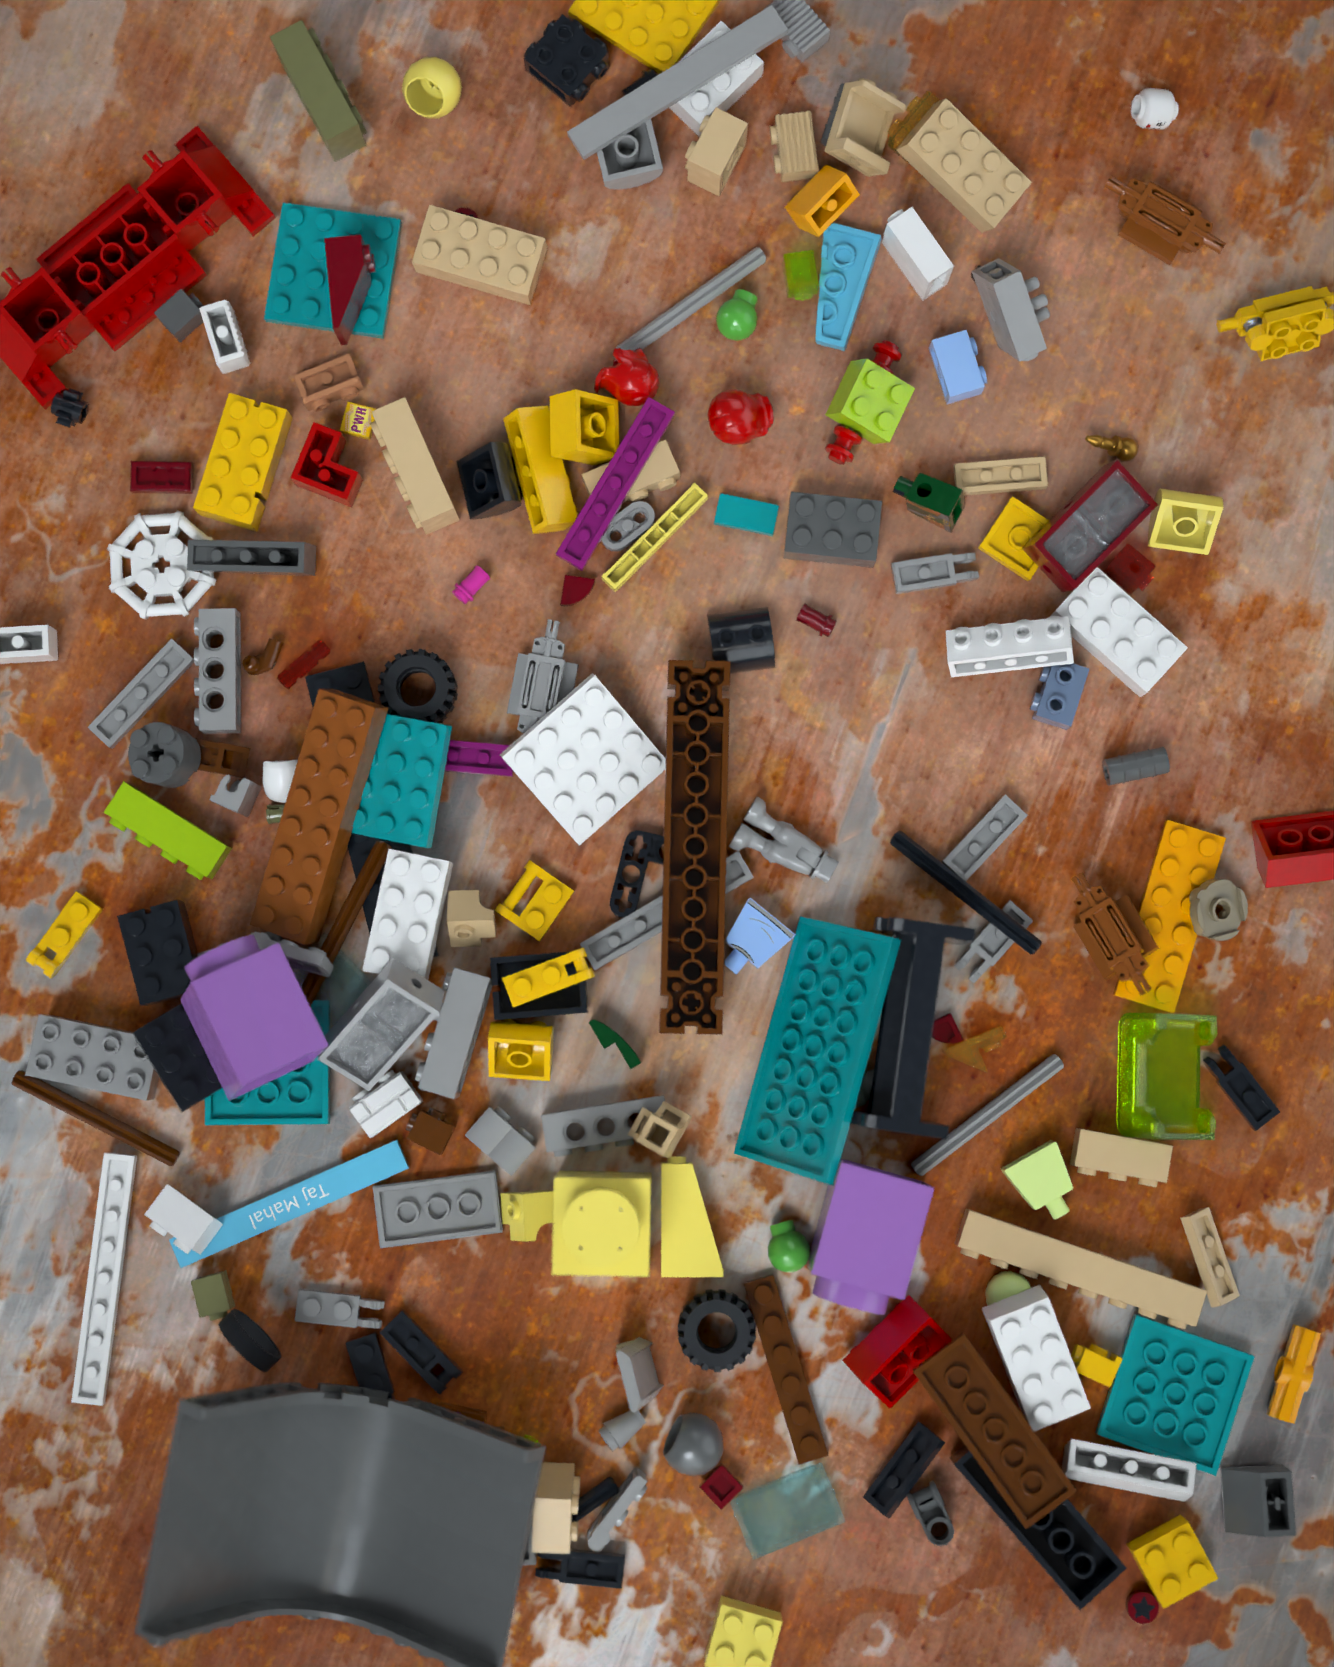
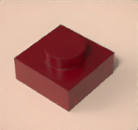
(721, 1486)

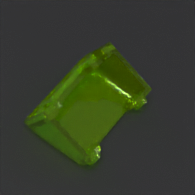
(1162, 1076)

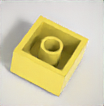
(742, 1635)

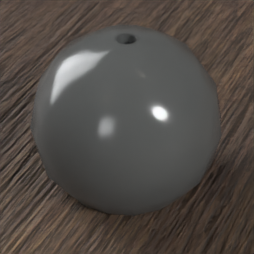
(693, 1444)

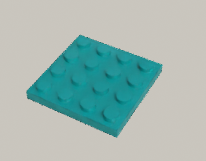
(299, 269)
(404, 782)
(288, 1100)
(1175, 1394)

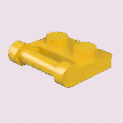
(543, 906)

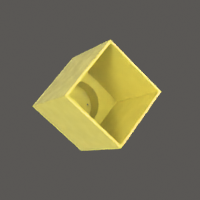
(601, 1225)

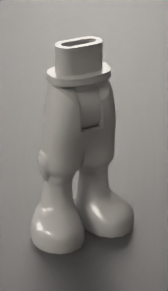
(789, 845)

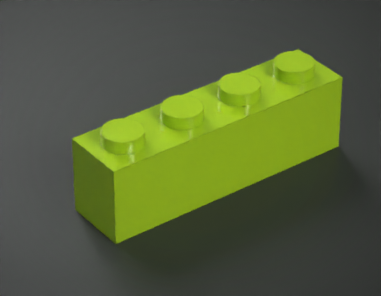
(167, 830)

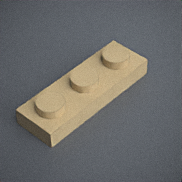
(1001, 476)
(1210, 1257)

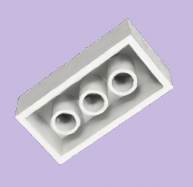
(1120, 632)
(408, 912)
(1036, 1358)

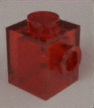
(1130, 569)

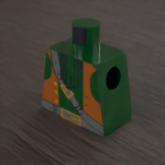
(940, 507)

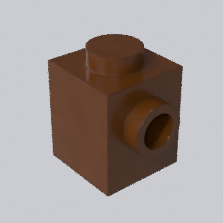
(430, 1130)

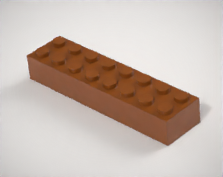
(318, 816)

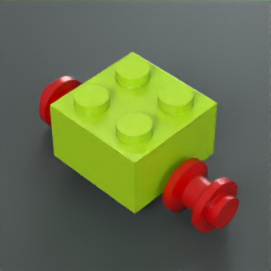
(868, 402)

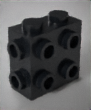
(567, 60)

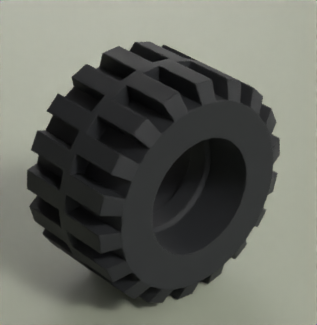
(412, 663)
(726, 1356)

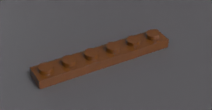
(785, 1369)

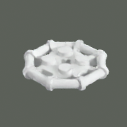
(143, 565)

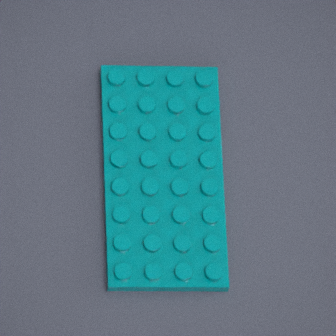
(817, 1049)

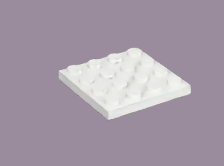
(585, 759)

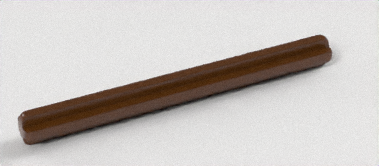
(348, 915)
(96, 1118)

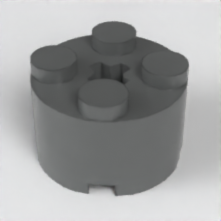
(163, 755)

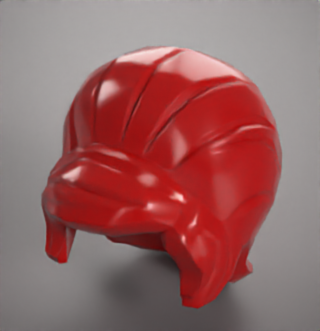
(630, 378)
(739, 416)

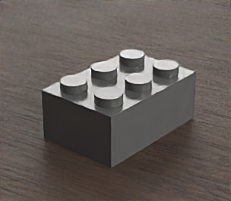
(832, 529)

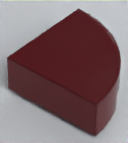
(575, 589)
(946, 1030)

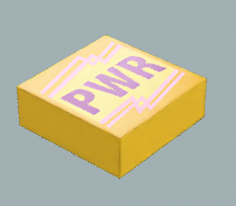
(357, 421)

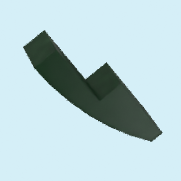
(608, 1037)

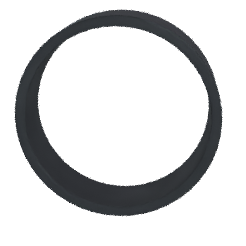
(249, 1340)

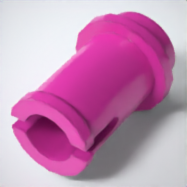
(470, 585)

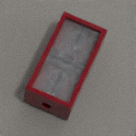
(1090, 526)

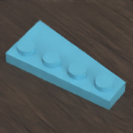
(845, 271)

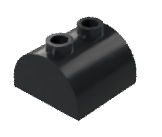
(489, 481)
(743, 639)

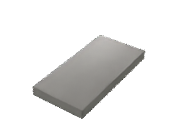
(437, 1209)

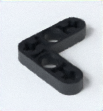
(650, 854)

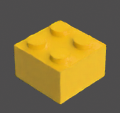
(584, 427)
(1172, 1561)

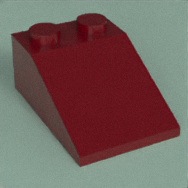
(349, 280)

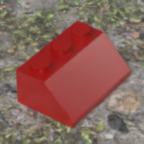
(1295, 848)
(894, 1348)

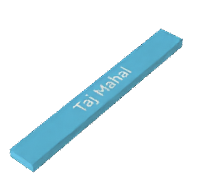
(301, 1199)

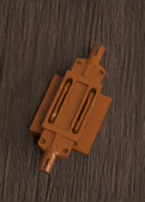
(1161, 220)
(1113, 934)

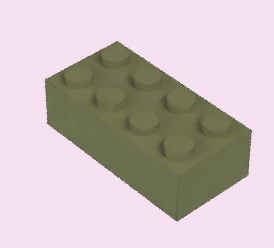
(320, 89)

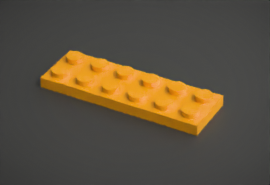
(1181, 863)

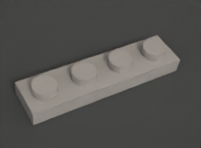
(141, 694)

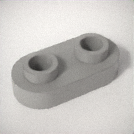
(628, 527)

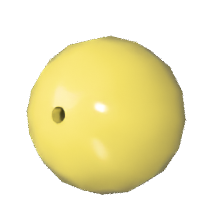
(431, 87)

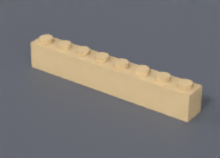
(1081, 1268)

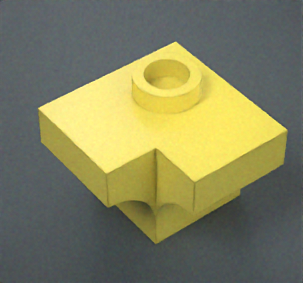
(526, 1212)

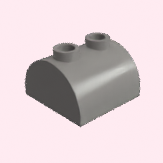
(631, 159)

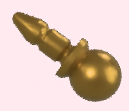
(1123, 448)

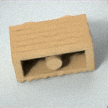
(795, 146)

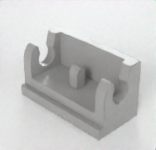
(239, 797)

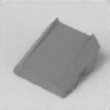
(638, 1372)

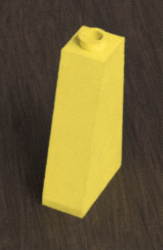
(686, 1232)

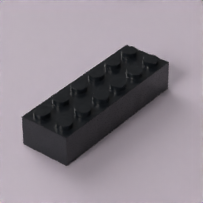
(1058, 1541)

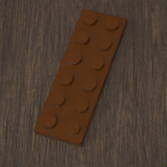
(994, 1430)

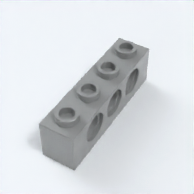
(227, 717)
(556, 1125)

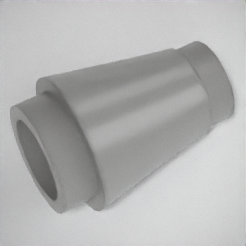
(621, 1429)

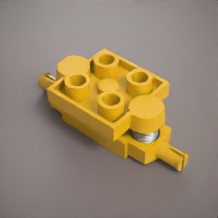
(1284, 322)

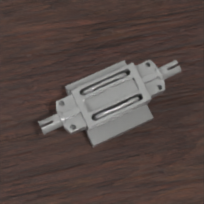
(541, 679)

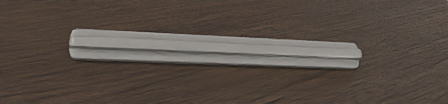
(695, 301)
(987, 1114)

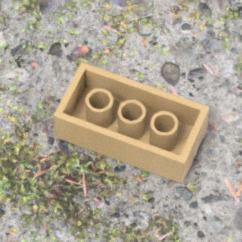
(963, 165)
(479, 254)
(417, 472)

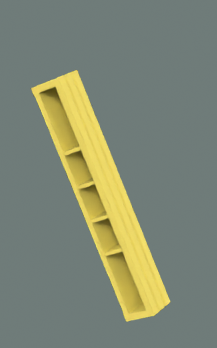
(655, 537)

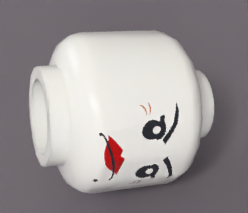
(1154, 108)

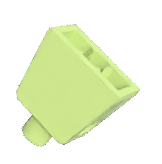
(1041, 1178)

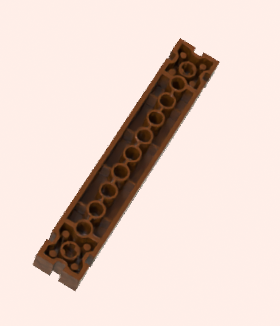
(694, 847)

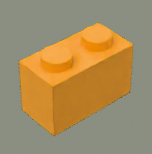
(822, 200)

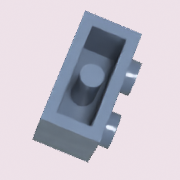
(1059, 694)

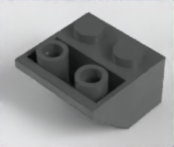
(1258, 1500)

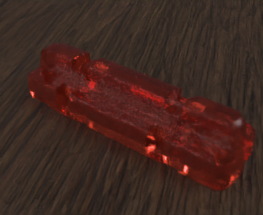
(303, 664)

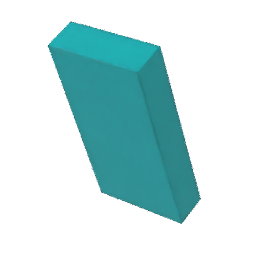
(746, 514)

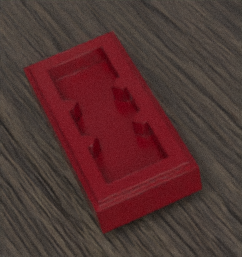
(161, 477)

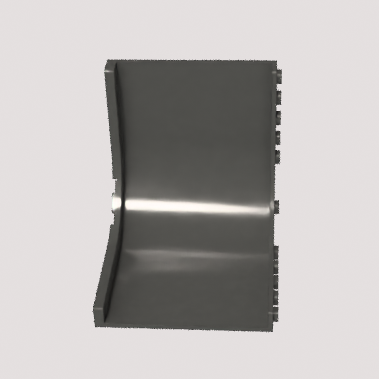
(341, 1515)

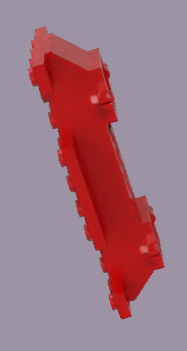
(123, 261)

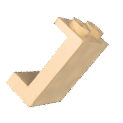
(862, 126)

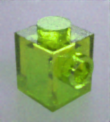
(800, 275)

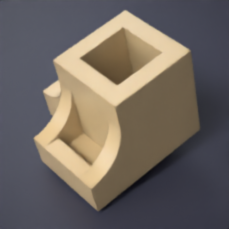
(468, 919)
(661, 1129)

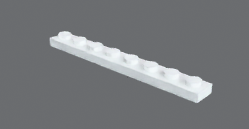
(104, 1279)

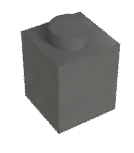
(180, 314)

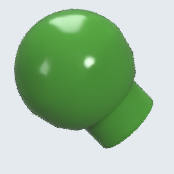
(738, 316)
(788, 1248)

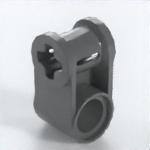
(930, 1508)

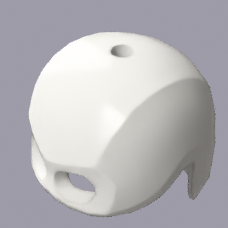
(278, 779)

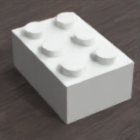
(721, 91)

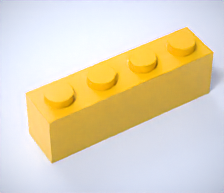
(540, 475)

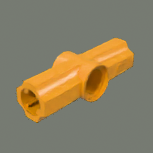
(1293, 1374)

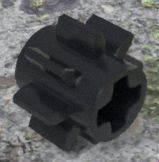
(69, 408)

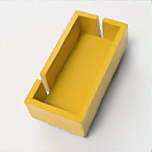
(242, 462)

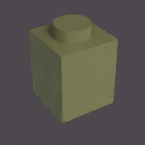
(213, 1295)

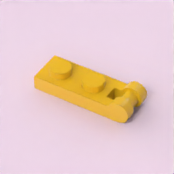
(65, 934)
(547, 977)

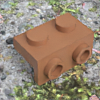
(329, 383)

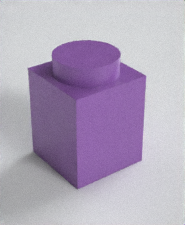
(250, 1015)
(868, 1236)

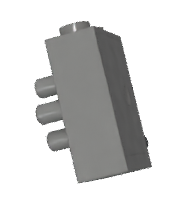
(1010, 309)

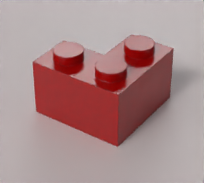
(319, 467)

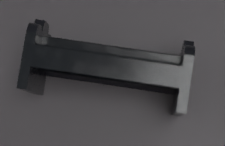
(908, 1027)

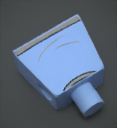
(755, 937)

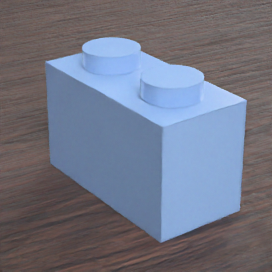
(957, 366)

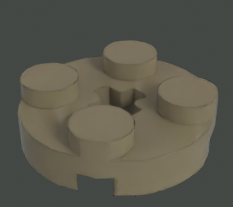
(1203, 906)

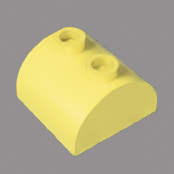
(1184, 521)

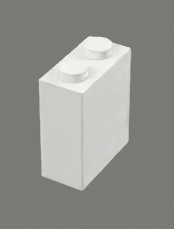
(917, 252)

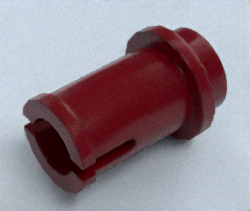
(816, 620)

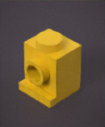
(1095, 1364)

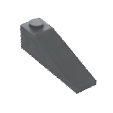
(252, 557)

